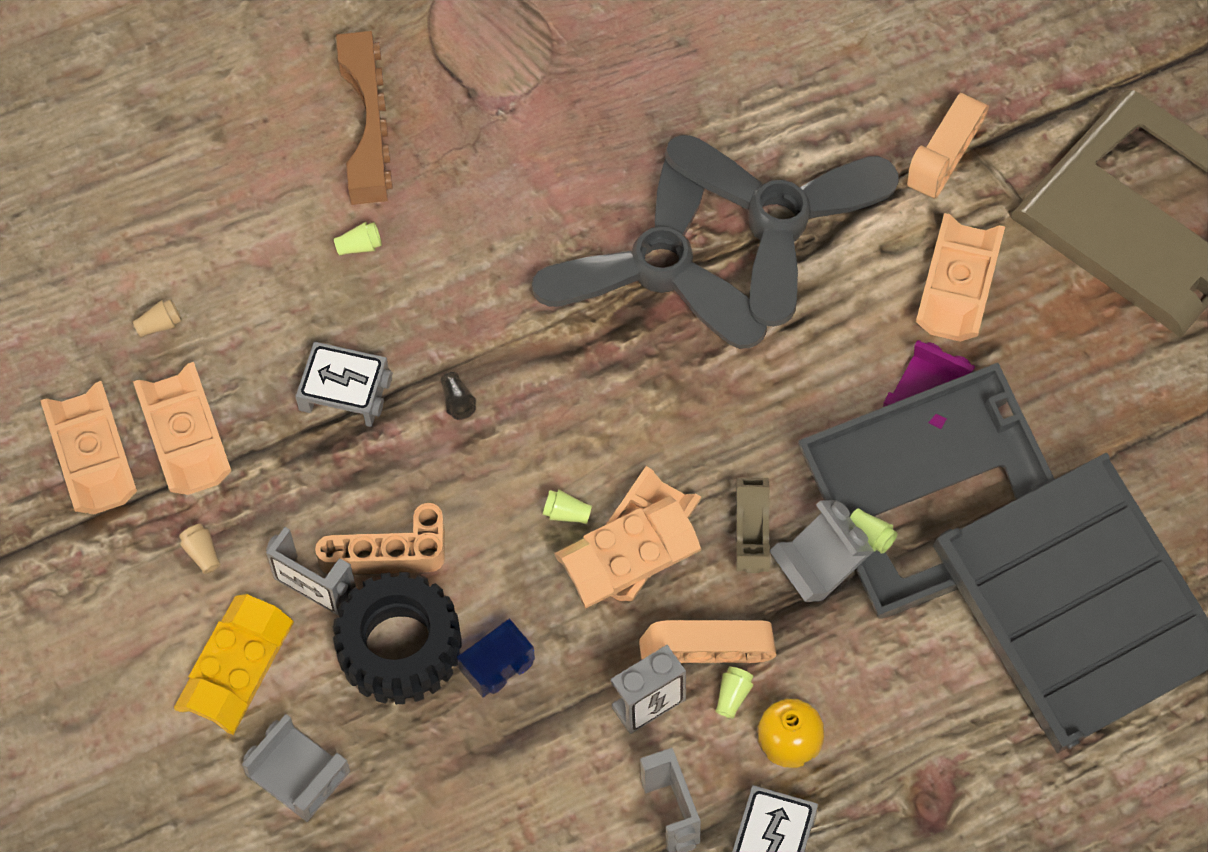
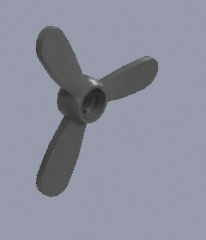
(775, 266)
(708, 296)

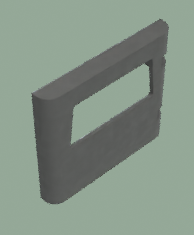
(901, 458)

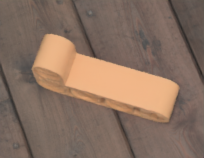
(936, 162)
(383, 544)
(711, 640)

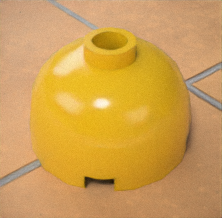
(791, 733)

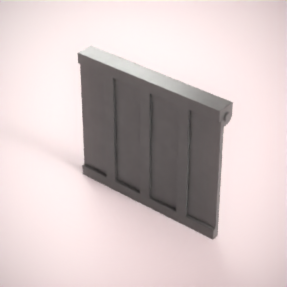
(1079, 601)

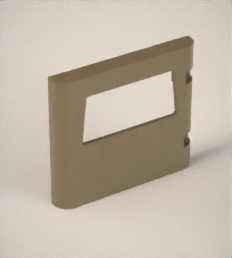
(1115, 229)

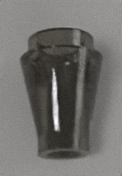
(458, 398)

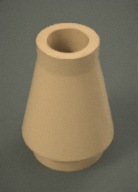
(158, 318)
(199, 546)

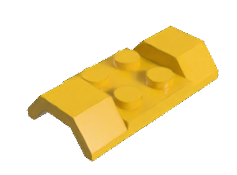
(235, 662)

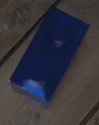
(496, 658)

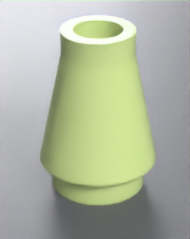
(360, 239)
(564, 507)
(879, 532)
(733, 691)

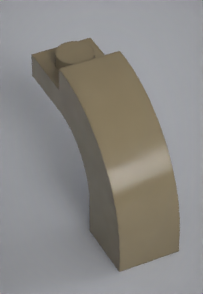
(752, 525)

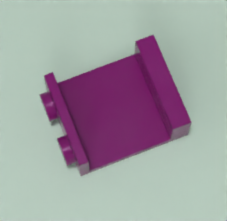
(928, 370)

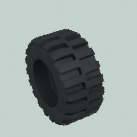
(389, 599)

